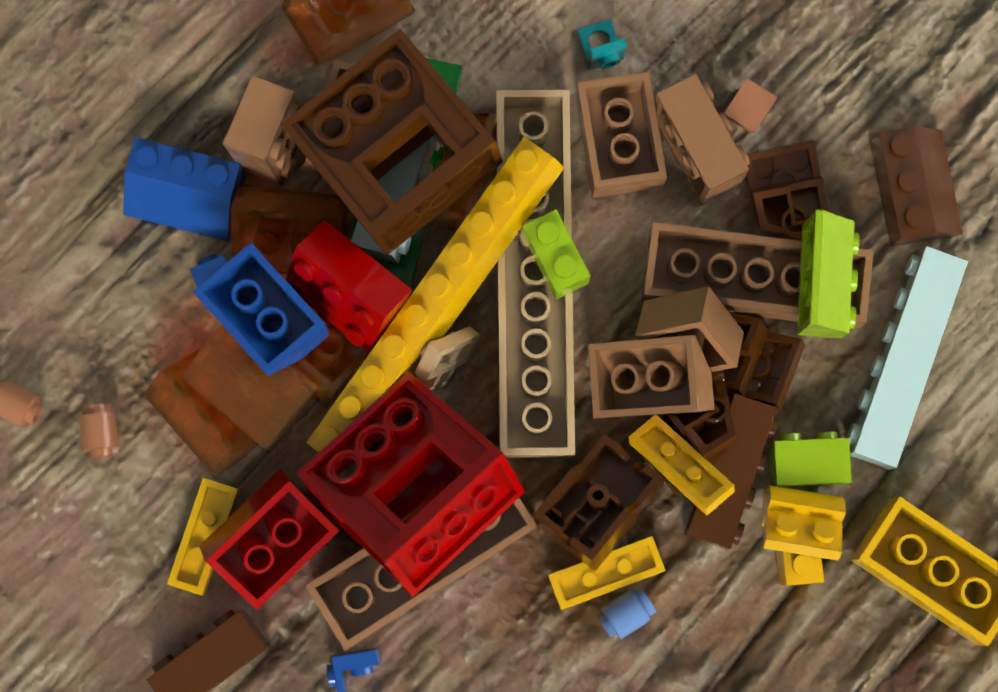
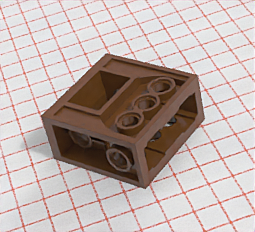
(379, 118)

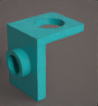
(604, 55)

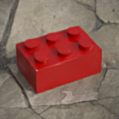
(346, 285)
(268, 539)

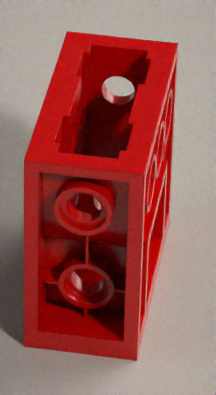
(420, 490)

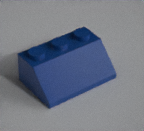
(181, 188)
(262, 311)

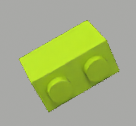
(556, 254)
(810, 461)

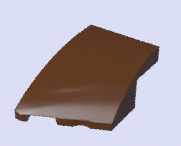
(785, 187)
(764, 363)
(706, 431)

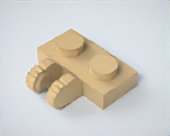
(444, 355)

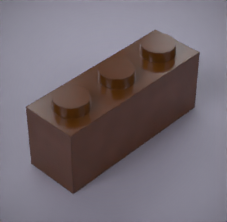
(210, 657)

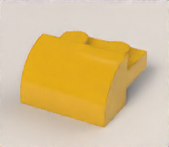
(803, 522)

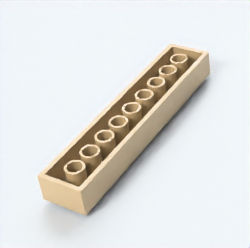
(533, 326)

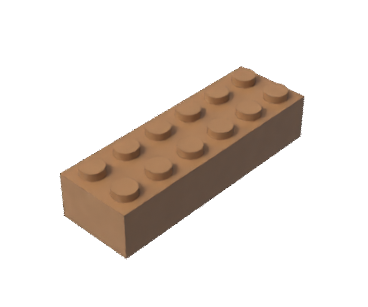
(743, 270)
(363, 597)

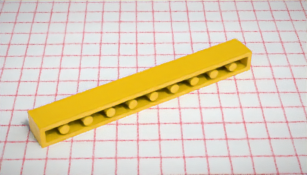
(447, 284)

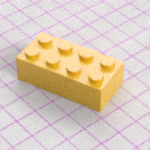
(933, 569)

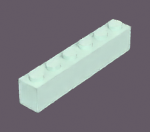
(906, 358)

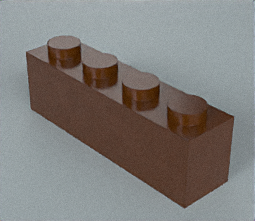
(739, 464)

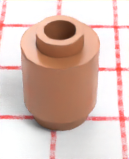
(19, 404)
(99, 430)

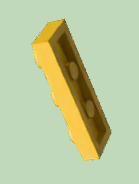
(681, 464)
(211, 509)
(618, 570)

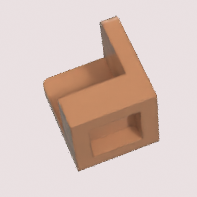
(750, 106)

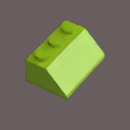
(827, 276)

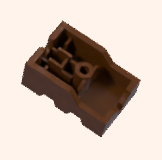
(598, 502)

